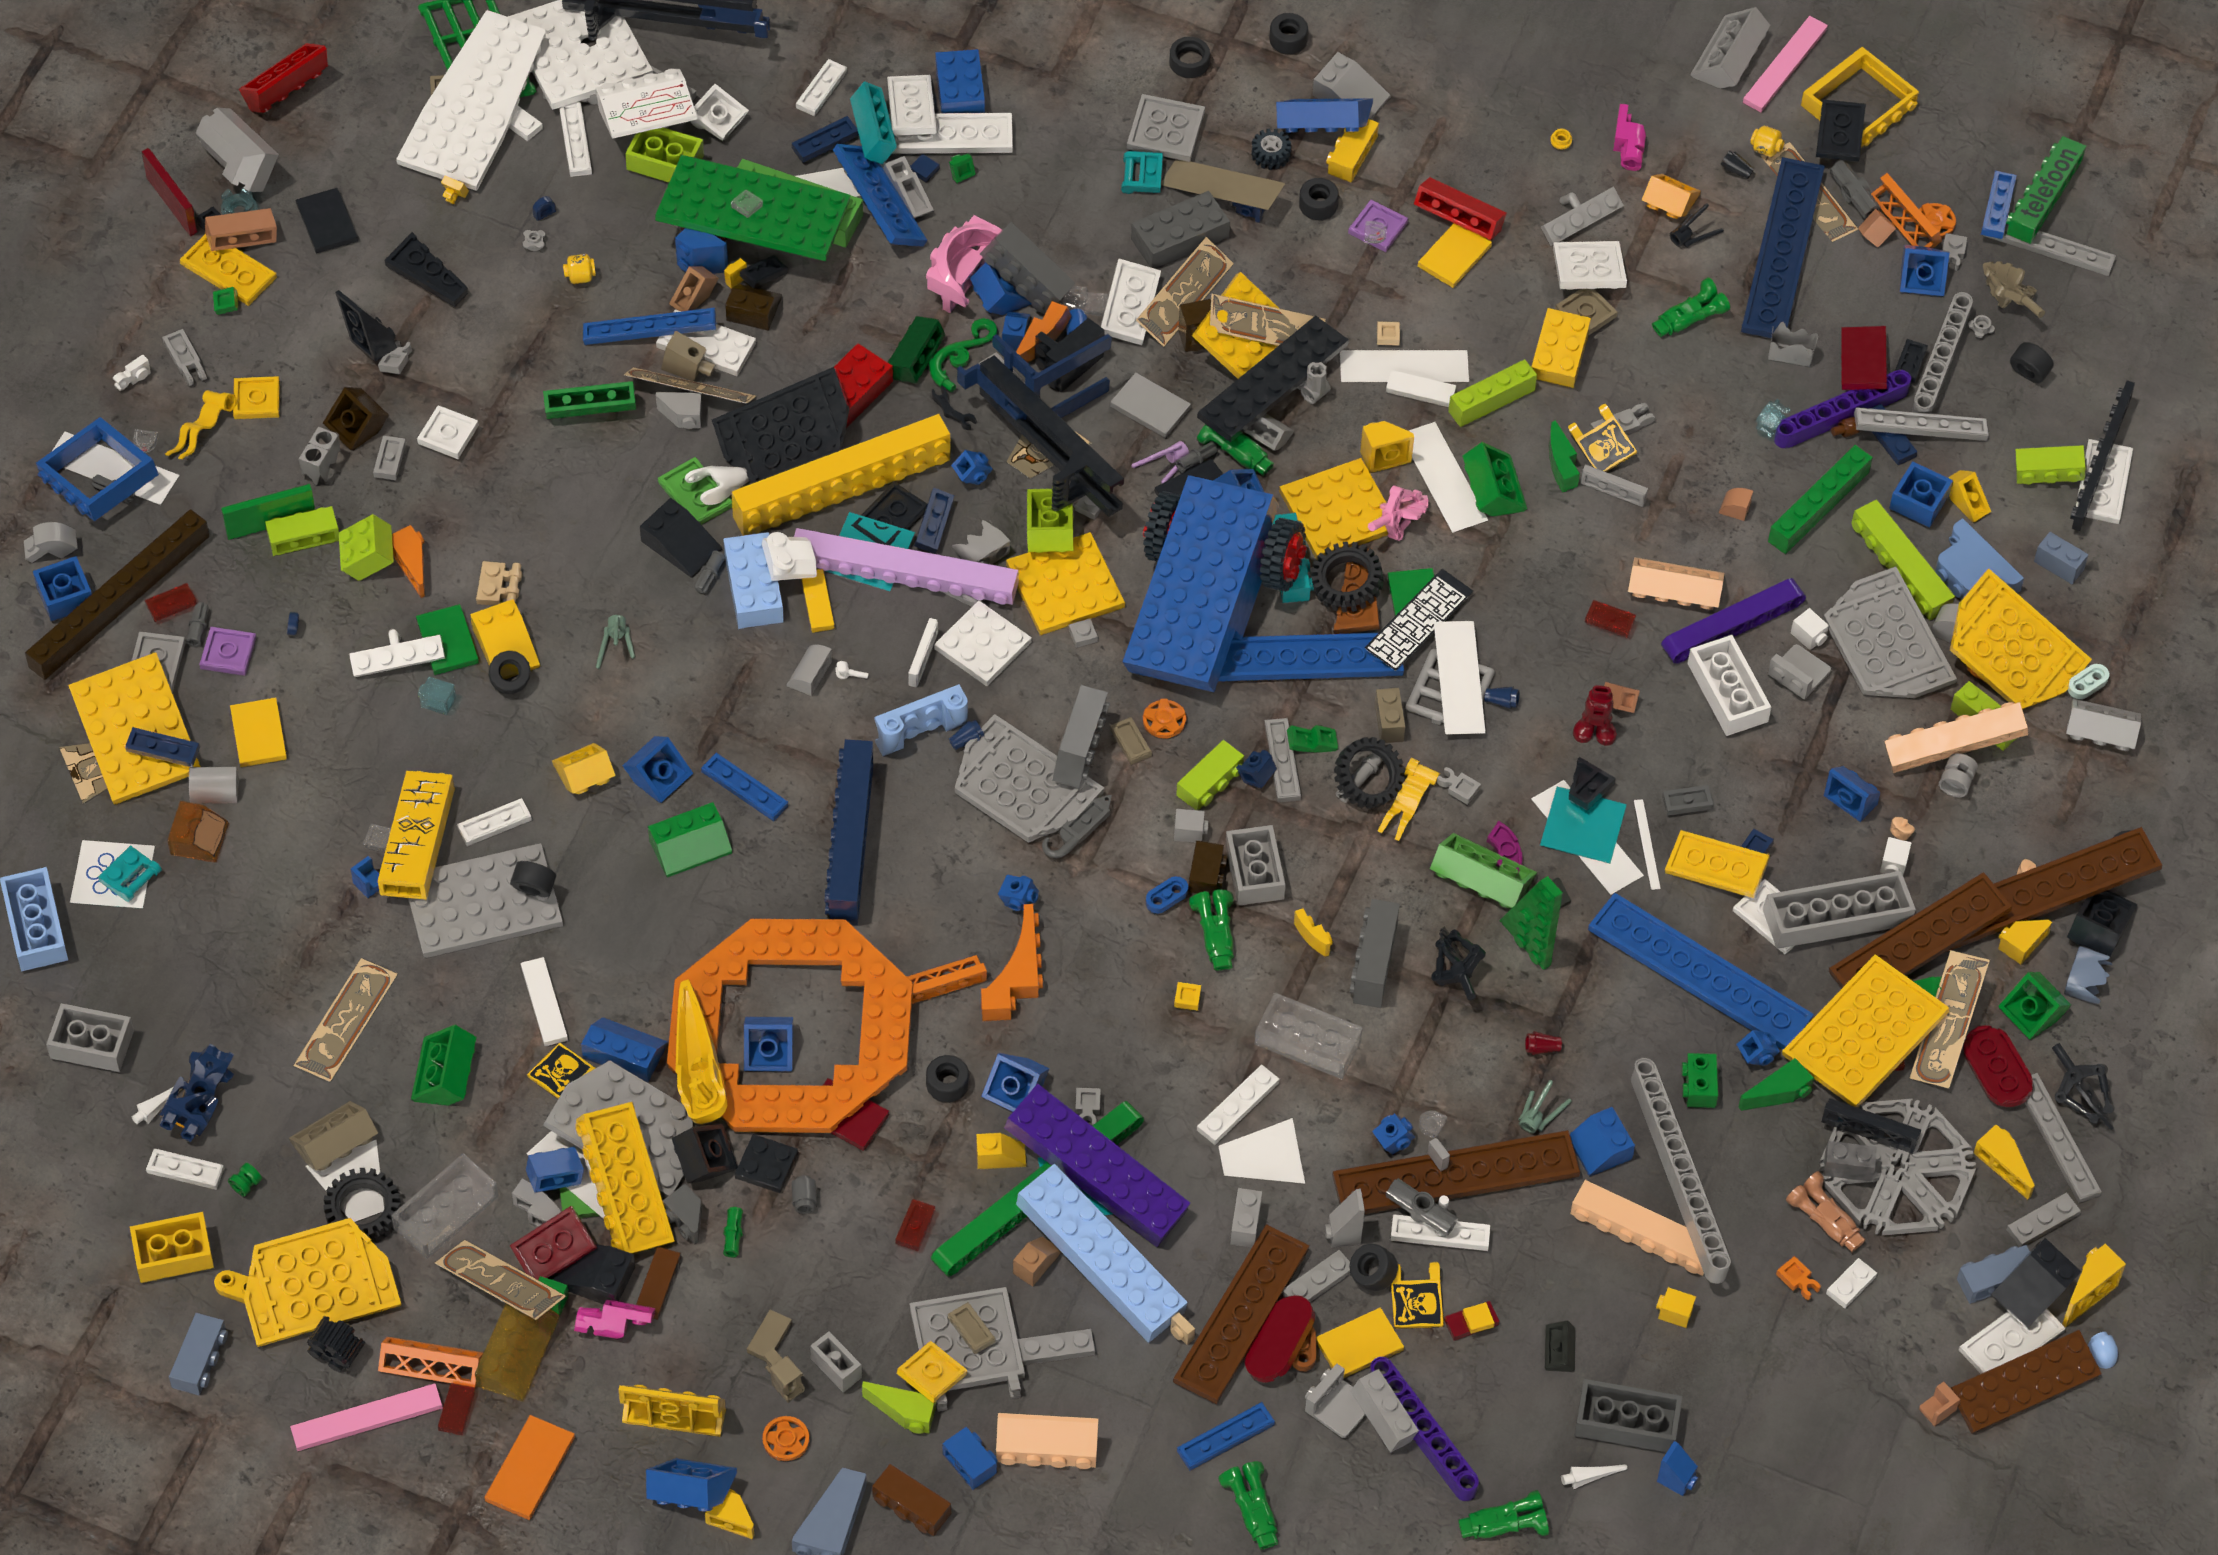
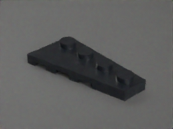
(421, 267)

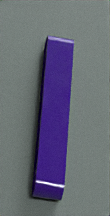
(1830, 412)
(1735, 619)
(1434, 1436)

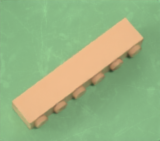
(1958, 736)
(1636, 1225)

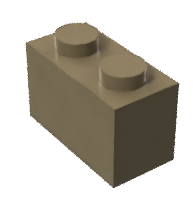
(1389, 715)

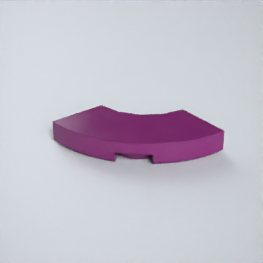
(1505, 844)

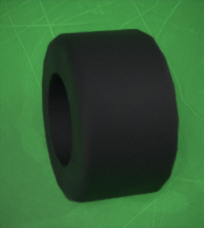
(1288, 43)
(1318, 188)
(2031, 362)
(501, 684)
(533, 878)
(947, 1091)
(1364, 1257)

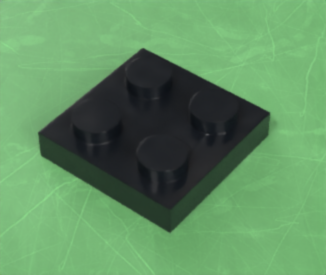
(766, 1163)

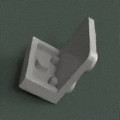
(1798, 670)
(1334, 1403)

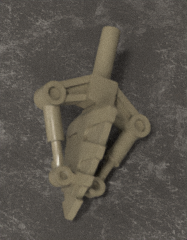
(2007, 285)

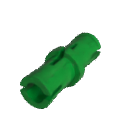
(733, 1232)

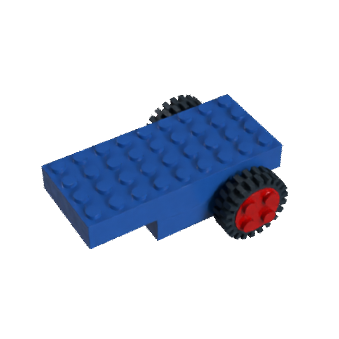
(1210, 560)

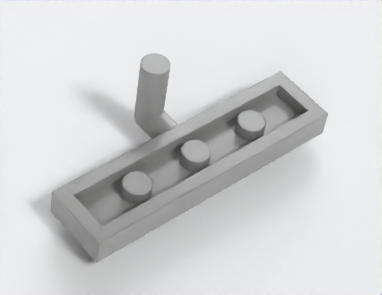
(1581, 214)

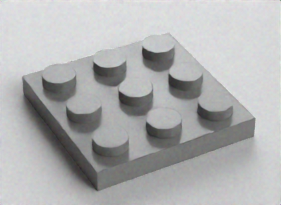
(1166, 127)

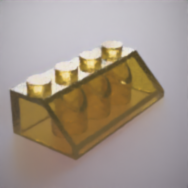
(515, 1352)

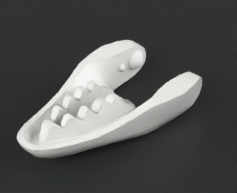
(727, 480)

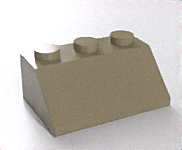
(334, 1136)

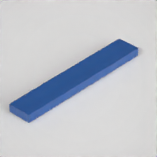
(649, 326)

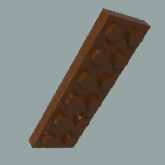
(2026, 1381)

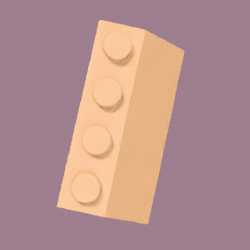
(1676, 583)
(1047, 1440)

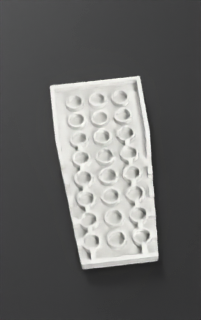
(474, 102)

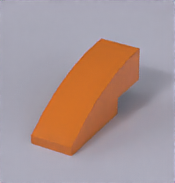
(1052, 325)

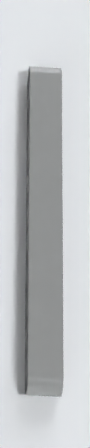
(1680, 1171)

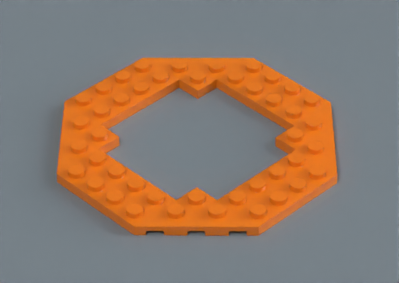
(883, 1026)

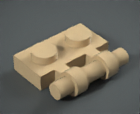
(491, 583)

